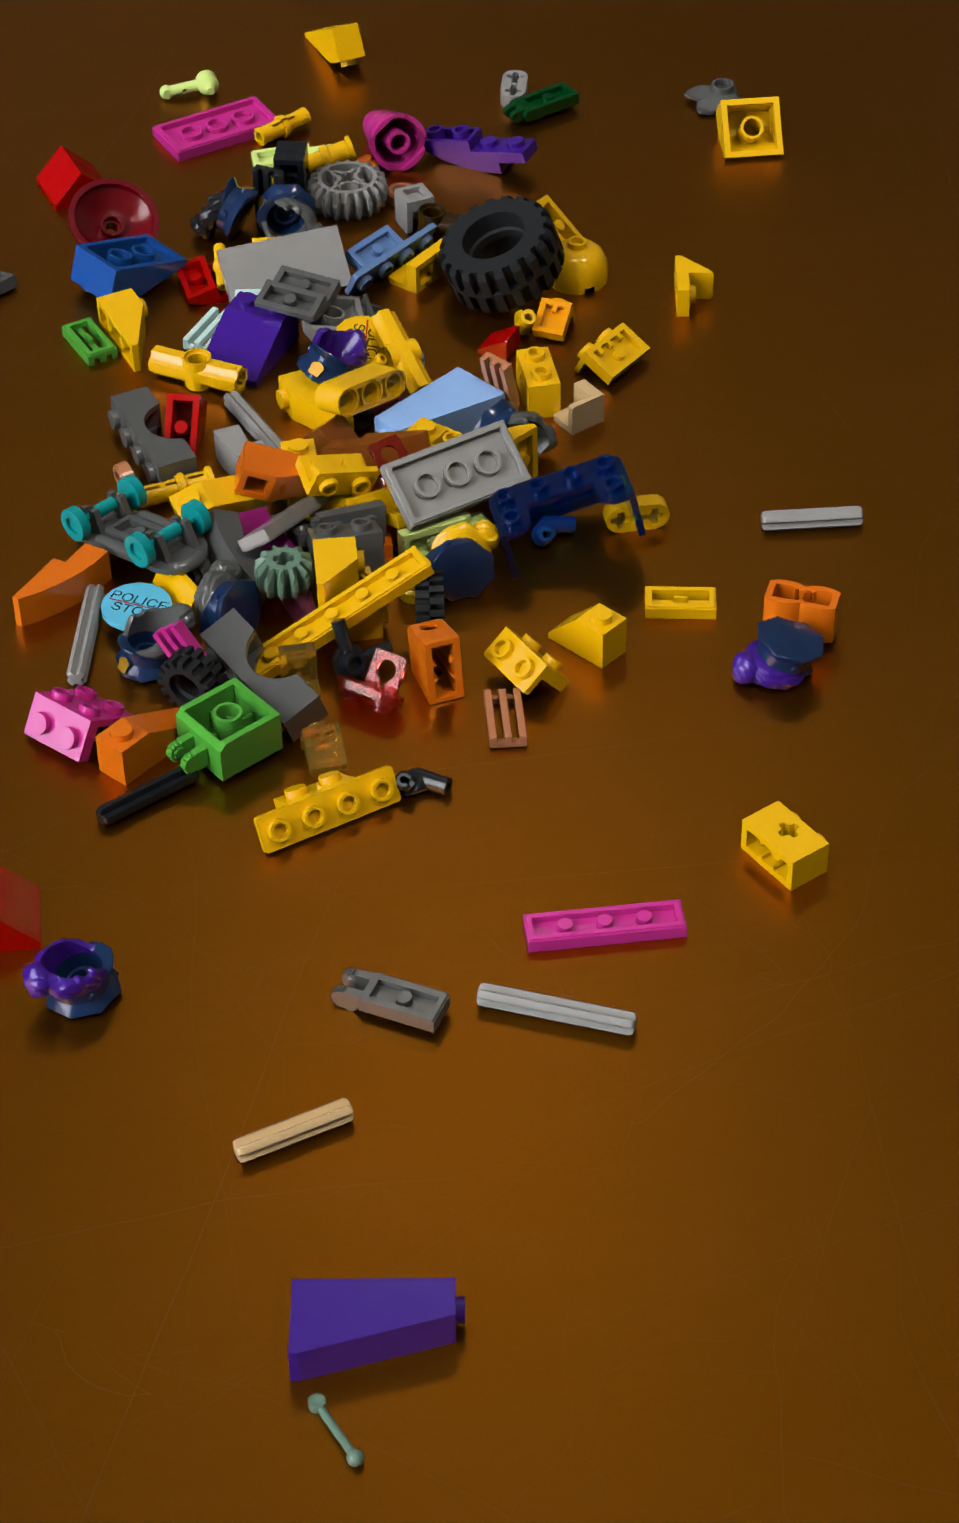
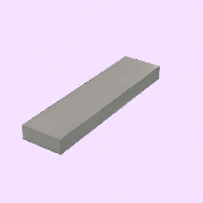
(282, 522)

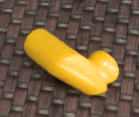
(525, 320)

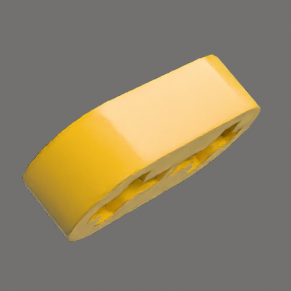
(646, 504)

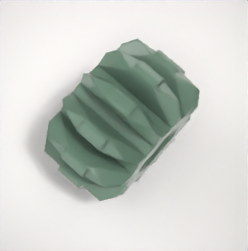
(284, 572)

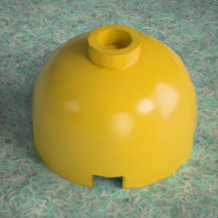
(582, 268)

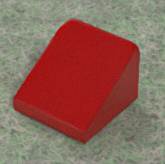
(502, 342)

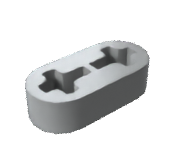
(513, 85)

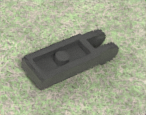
(391, 999)

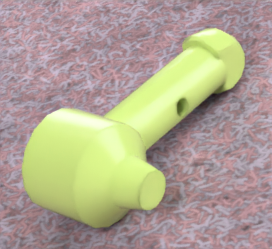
(205, 82)

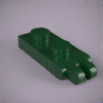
(541, 103)

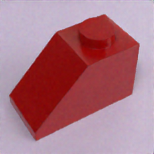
(186, 419)

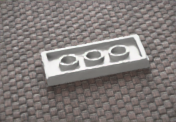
(311, 251)
(454, 474)

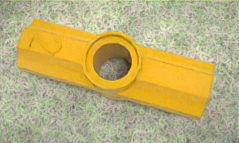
(399, 350)
(197, 369)

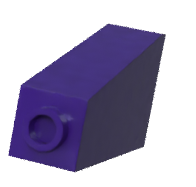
(368, 1321)

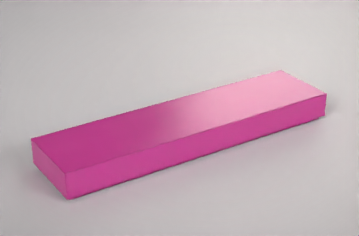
(604, 925)

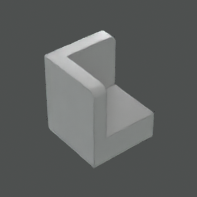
(407, 203)

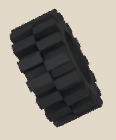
(430, 598)
(189, 675)

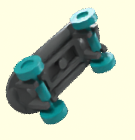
(140, 535)

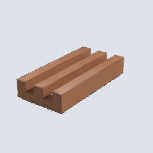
(501, 377)
(503, 700)

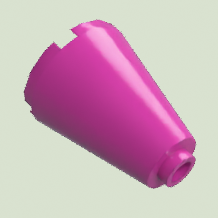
(394, 139)

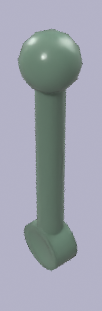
(317, 1405)

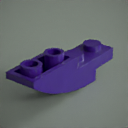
(468, 148)

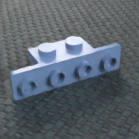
(381, 252)

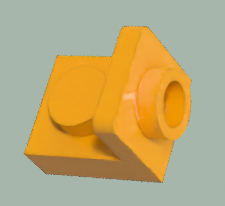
(553, 319)

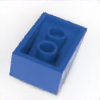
(123, 264)

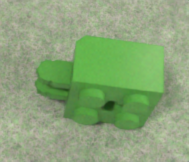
(225, 731)

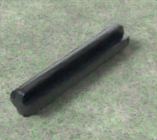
(144, 796)

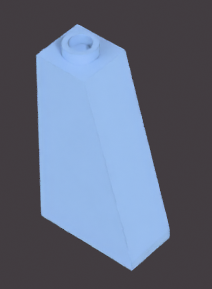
(450, 401)

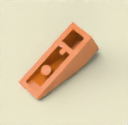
(135, 744)

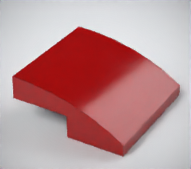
(200, 282)

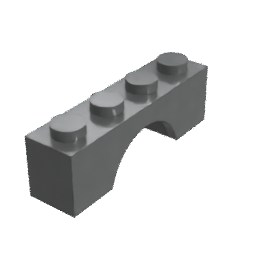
(138, 420)
(238, 649)

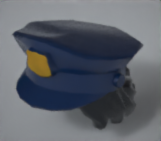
(225, 211)

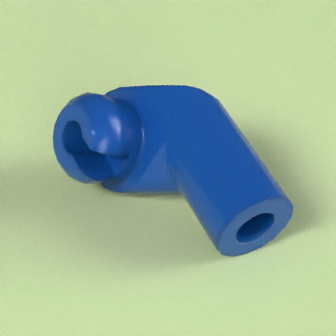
(549, 526)

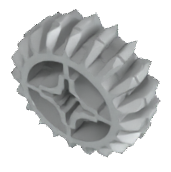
(348, 189)

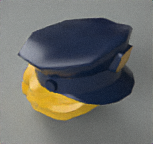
(465, 557)

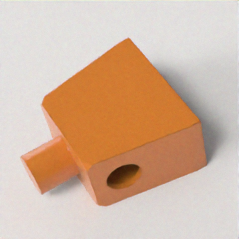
(431, 648)

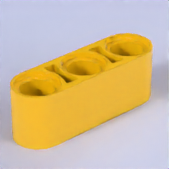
(360, 389)

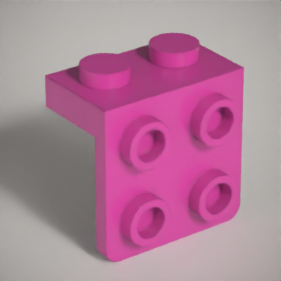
(71, 719)

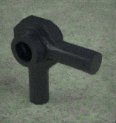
(349, 657)

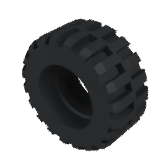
(528, 261)

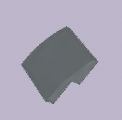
(298, 293)

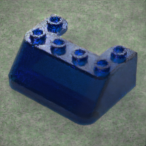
(560, 493)

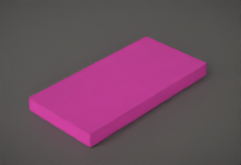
(213, 128)

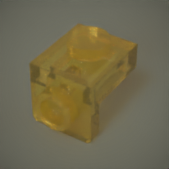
(300, 660)

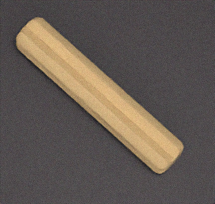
(293, 1130)

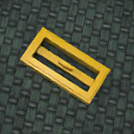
(680, 602)

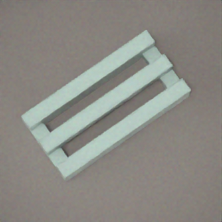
(202, 330)

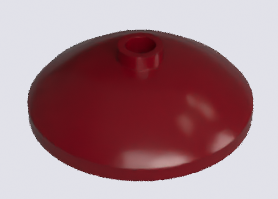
(114, 206)

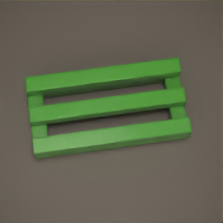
(84, 344)

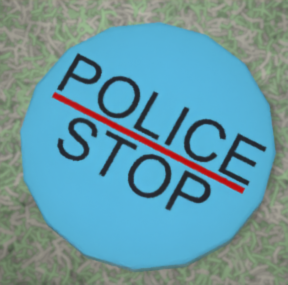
(131, 600)

